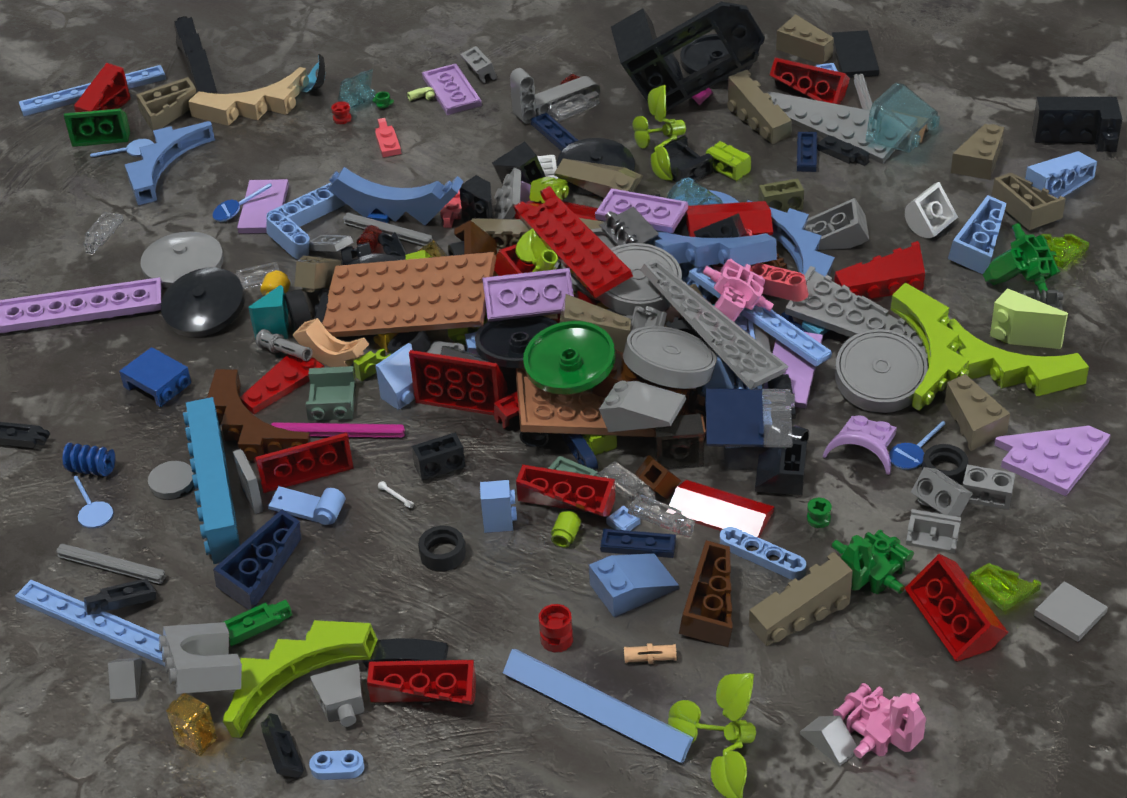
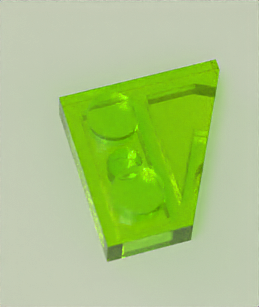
(1003, 586)

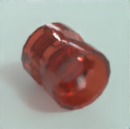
(370, 236)

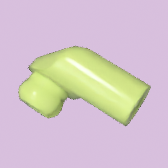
(426, 92)

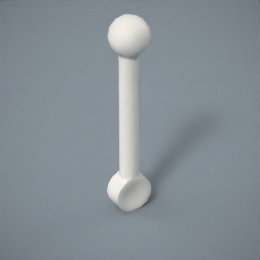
(383, 486)

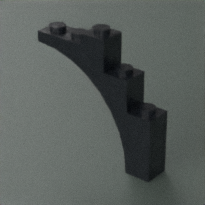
(195, 56)

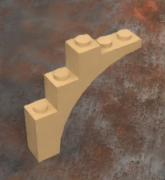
(251, 104)

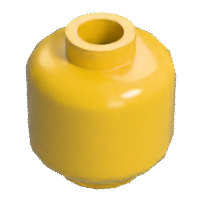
(273, 280)

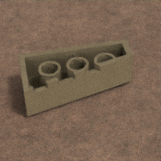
(757, 108)
(504, 231)

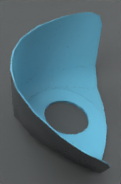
(316, 83)

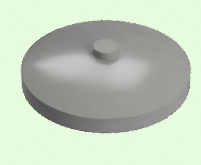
(180, 254)

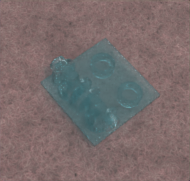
(357, 89)

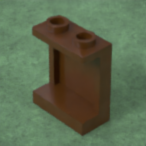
(475, 239)

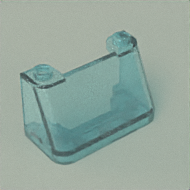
(898, 119)

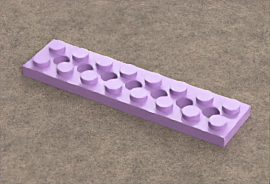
(88, 308)

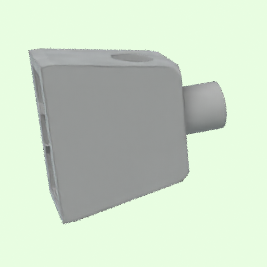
(340, 693)

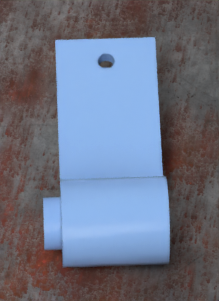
(307, 506)

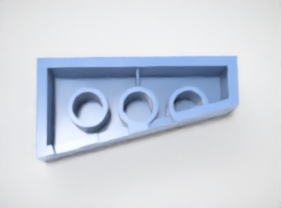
(977, 239)

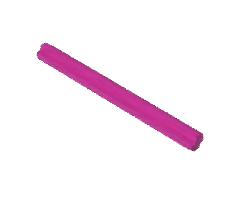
(352, 430)

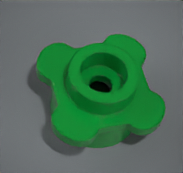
(383, 99)

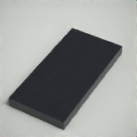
(855, 53)

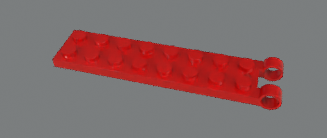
(574, 244)

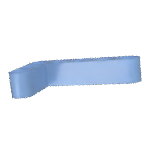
(285, 221)

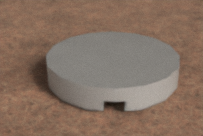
(171, 479)

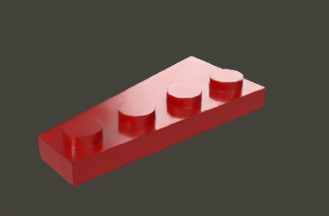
(278, 382)

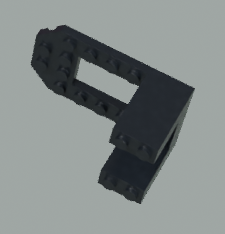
(652, 62)

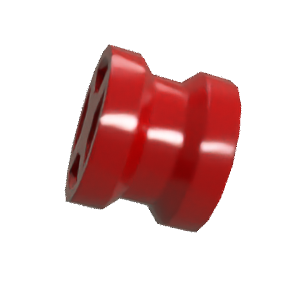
(341, 113)

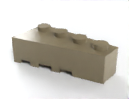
(803, 601)

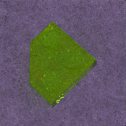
(1066, 247)

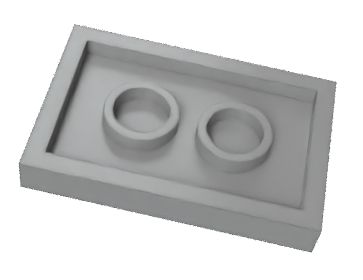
(508, 195)

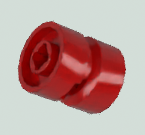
(555, 628)

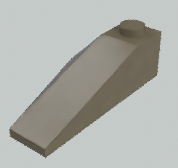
(598, 177)

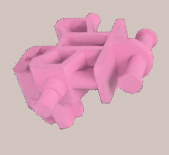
(738, 289)
(883, 720)

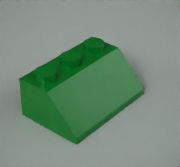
(97, 127)

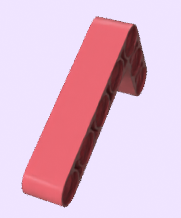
(778, 281)

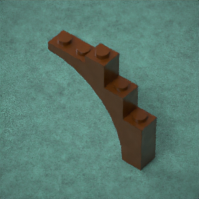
(240, 425)

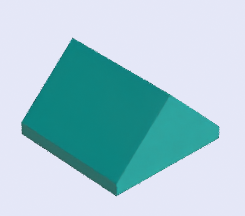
(271, 313)

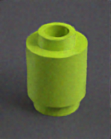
(565, 529)

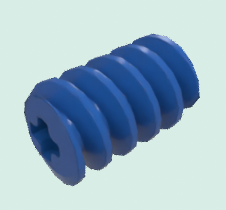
(88, 459)

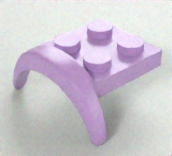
(866, 433)

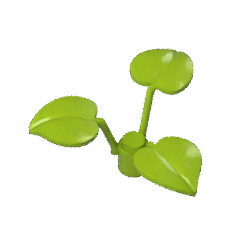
(672, 128)
(532, 249)
(732, 695)

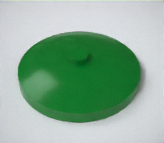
(569, 357)

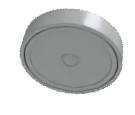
(639, 289)
(669, 357)
(880, 370)

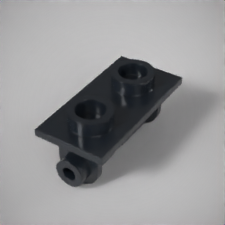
(391, 244)

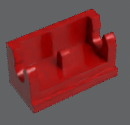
(506, 409)

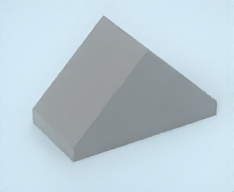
(124, 679)
(831, 738)

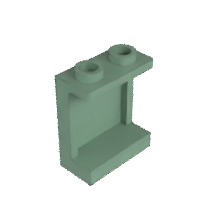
(331, 393)

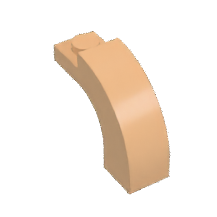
(328, 348)

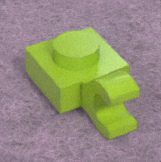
(366, 365)

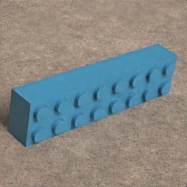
(211, 479)

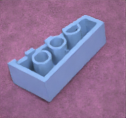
(1062, 173)

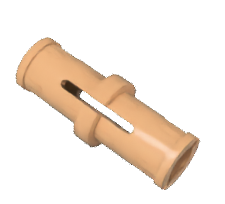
(631, 654)

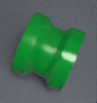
(819, 512)

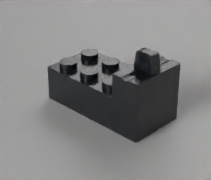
(1078, 121)

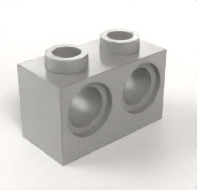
(989, 486)
(942, 489)

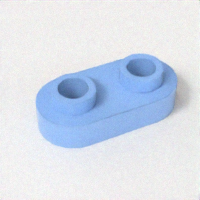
(336, 765)

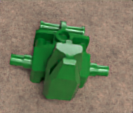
(1027, 257)
(874, 561)

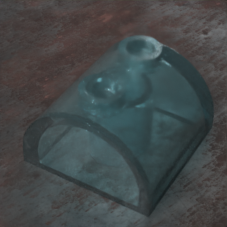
(693, 193)

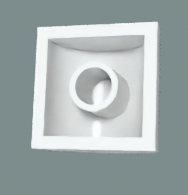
(930, 212)

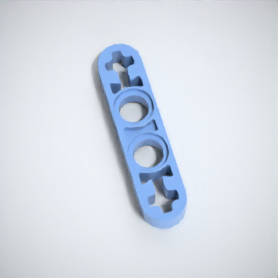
(739, 540)

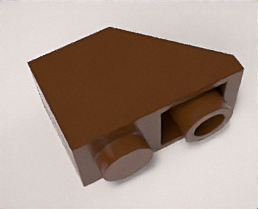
(657, 477)

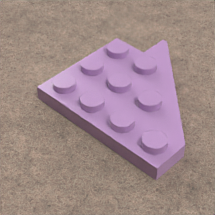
(1053, 456)

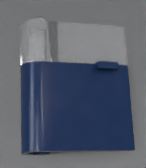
(748, 417)

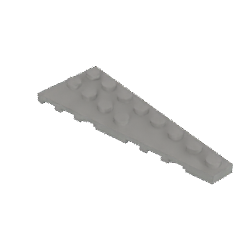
(832, 119)
(843, 311)
(735, 347)

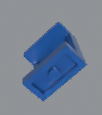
(156, 375)

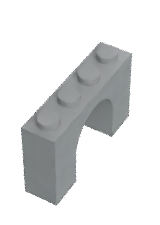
(200, 658)

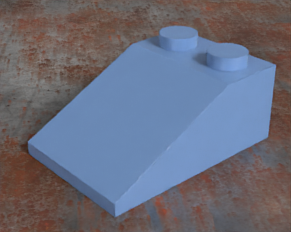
(630, 581)

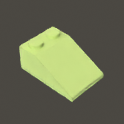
(1027, 321)

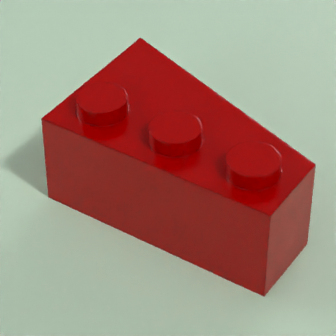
(106, 91)

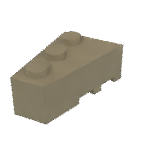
(804, 41)
(165, 102)
(979, 153)
(1027, 203)
(314, 272)
(614, 324)
(976, 412)

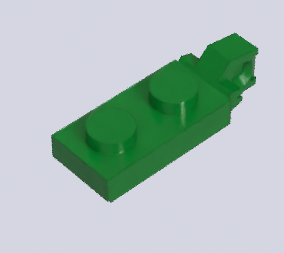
(256, 621)

